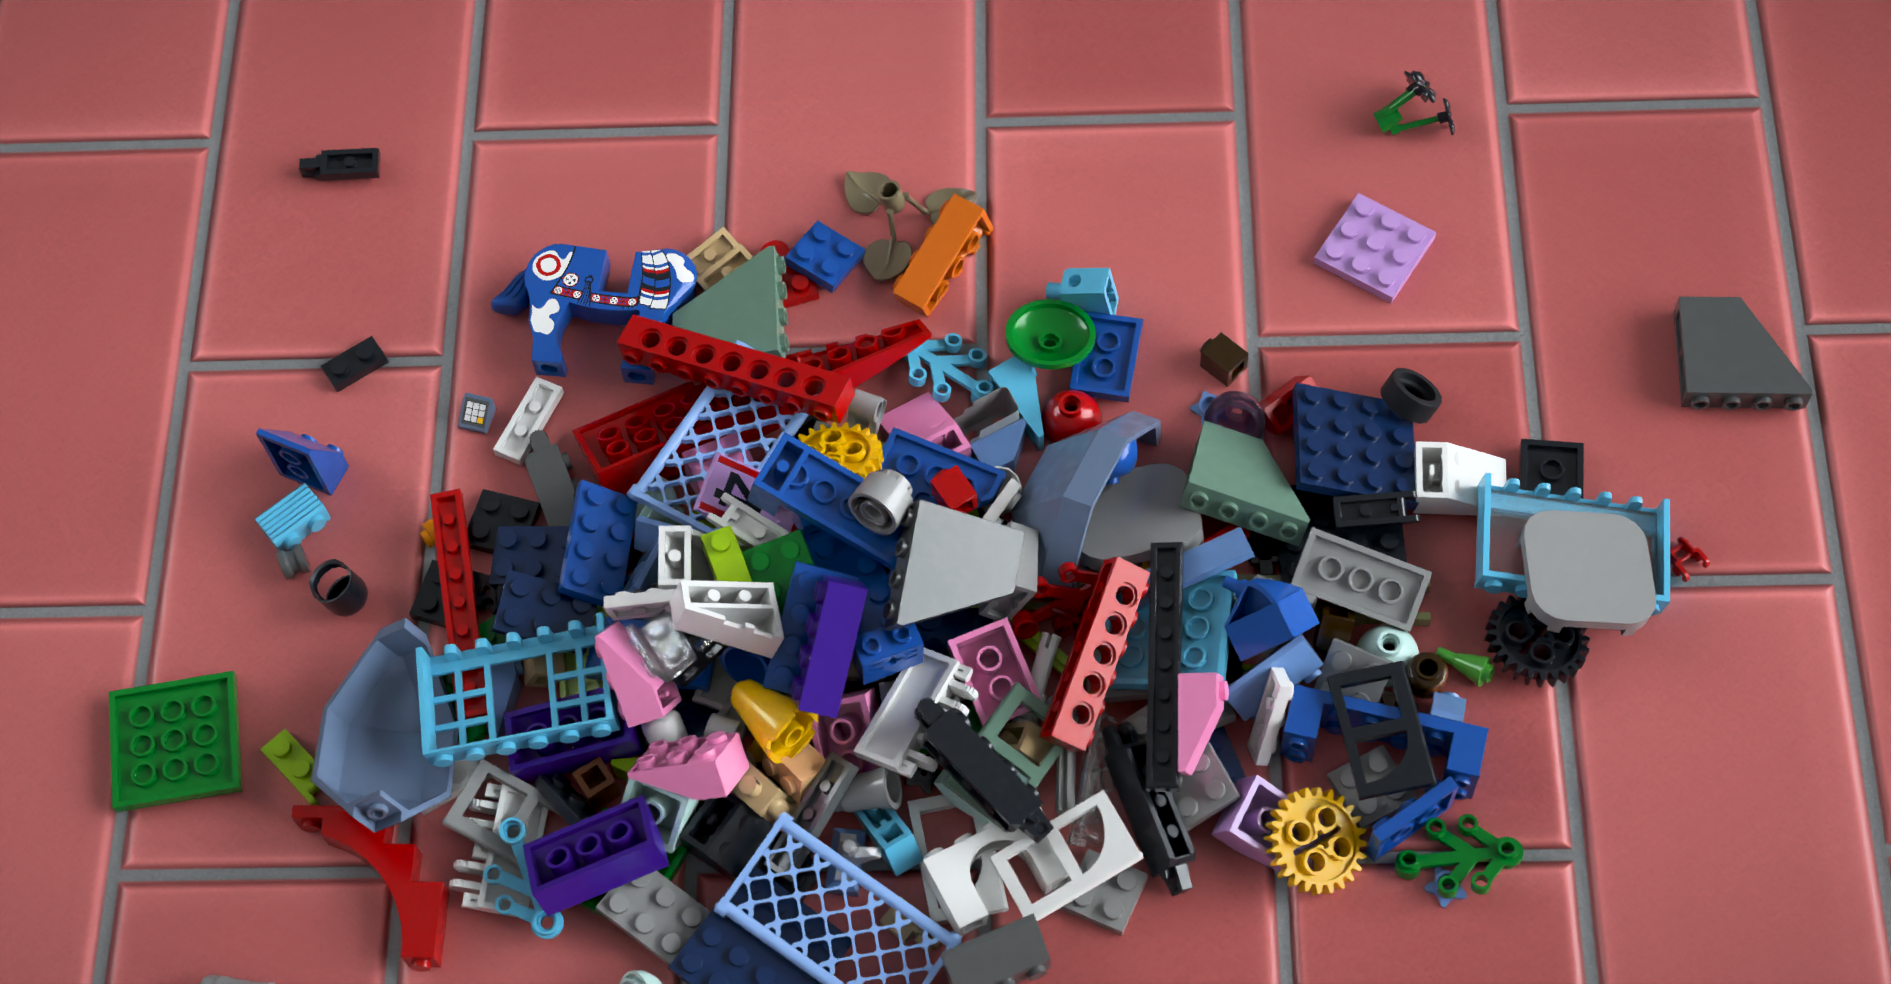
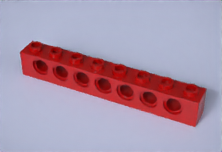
(736, 369)

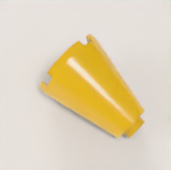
(773, 719)

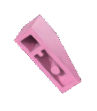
(1199, 709)

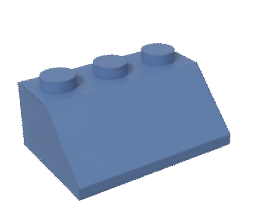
(1294, 656)

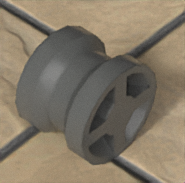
(293, 561)

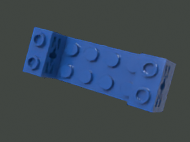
(820, 493)
(876, 650)
(1314, 709)

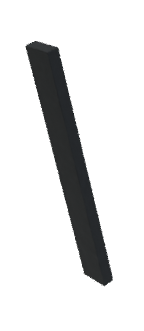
(1164, 665)

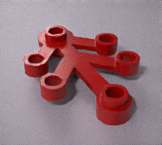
(1070, 598)

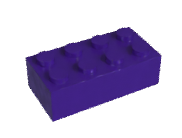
(829, 646)

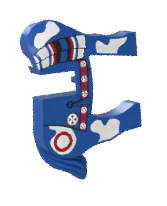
(573, 282)

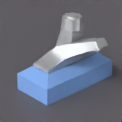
(851, 846)

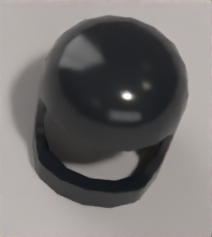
(345, 595)

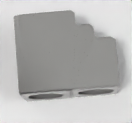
(986, 407)

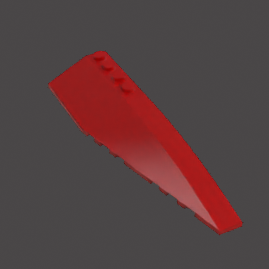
(628, 441)

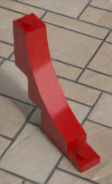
(419, 903)

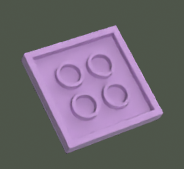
(1374, 248)

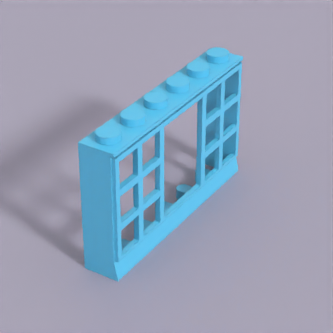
(513, 650)

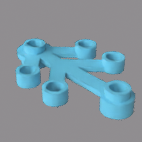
(946, 366)
(522, 886)

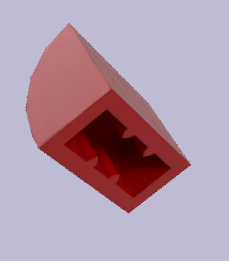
(1279, 405)

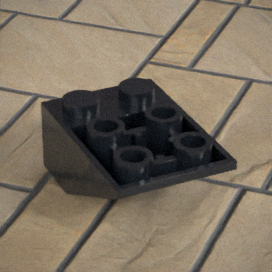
(727, 835)

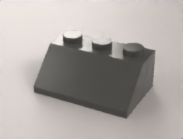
(999, 956)

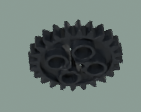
(1557, 657)

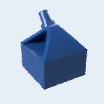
(1266, 614)

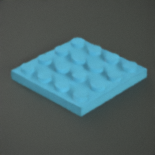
(1203, 636)

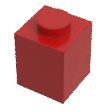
(953, 490)

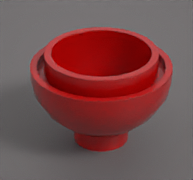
(1060, 423)

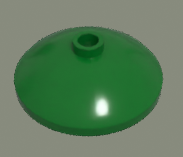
(1050, 334)

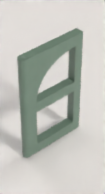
(1017, 695)

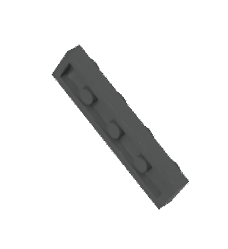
(815, 809)

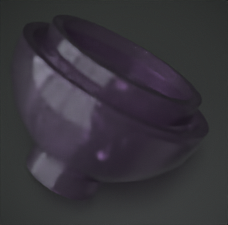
(1249, 422)

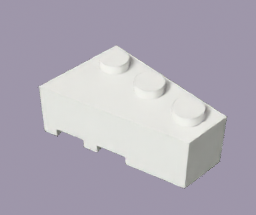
(729, 613)

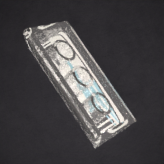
(1092, 778)

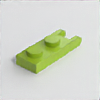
(293, 763)

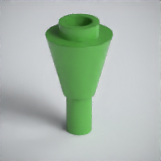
(1474, 667)

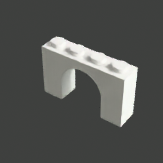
(950, 878)

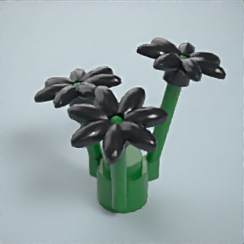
(1389, 115)

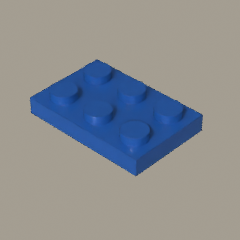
(1112, 362)
(1411, 818)

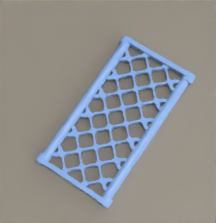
(638, 490)
(786, 824)

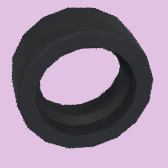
(1411, 395)

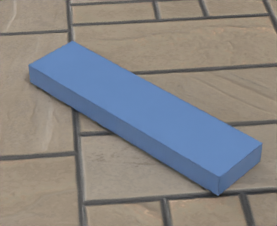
(1211, 559)

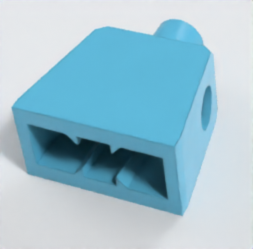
(1087, 288)

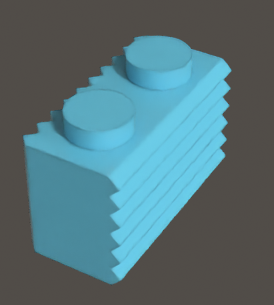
(293, 518)

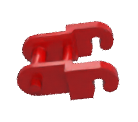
(1690, 552)

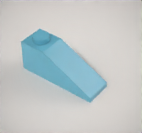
(1022, 384)
(892, 836)

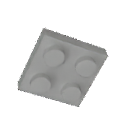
(1347, 657)
(1375, 766)
(1111, 901)

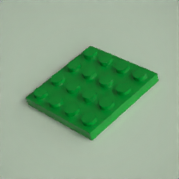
(174, 741)

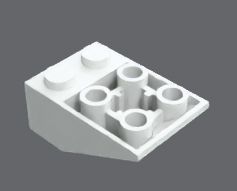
(1450, 475)

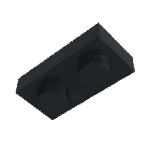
(354, 364)

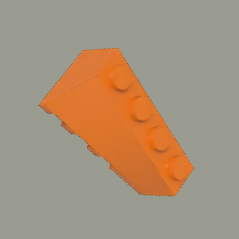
(942, 254)

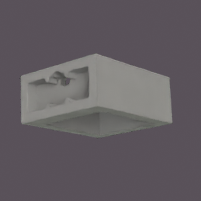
(1025, 582)

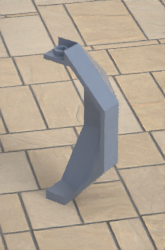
(1068, 484)
(372, 735)

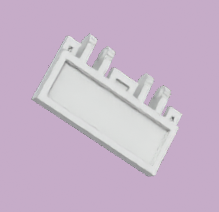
(894, 734)
(483, 895)

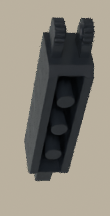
(981, 771)
(1151, 814)

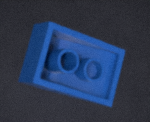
(304, 459)

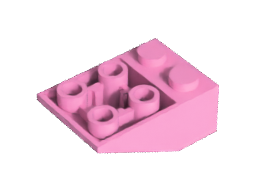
(929, 421)
(638, 693)
(693, 765)

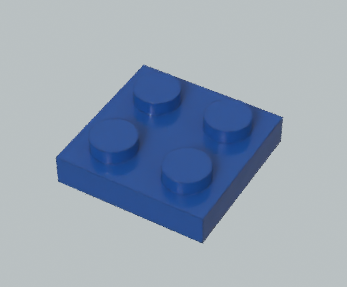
(824, 256)

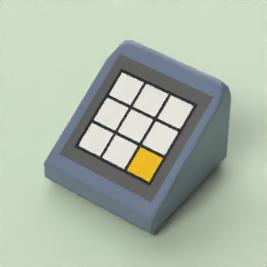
(476, 413)

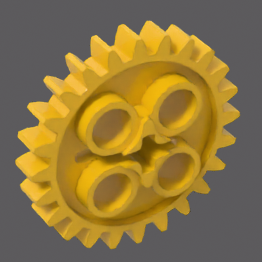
(847, 446)
(1329, 869)

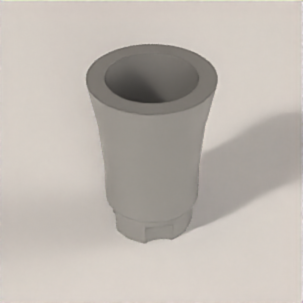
(872, 790)

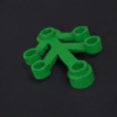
(1462, 855)

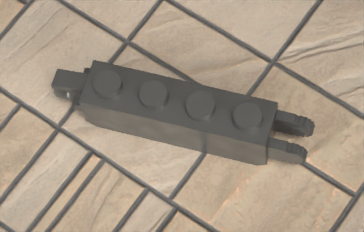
(551, 479)

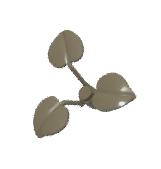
(870, 189)

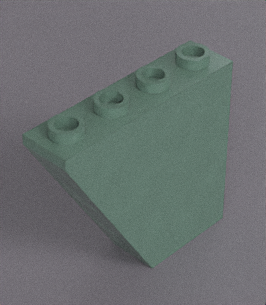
(743, 306)
(1242, 485)

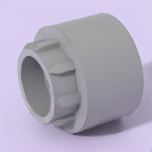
(881, 501)

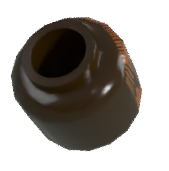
(1427, 675)

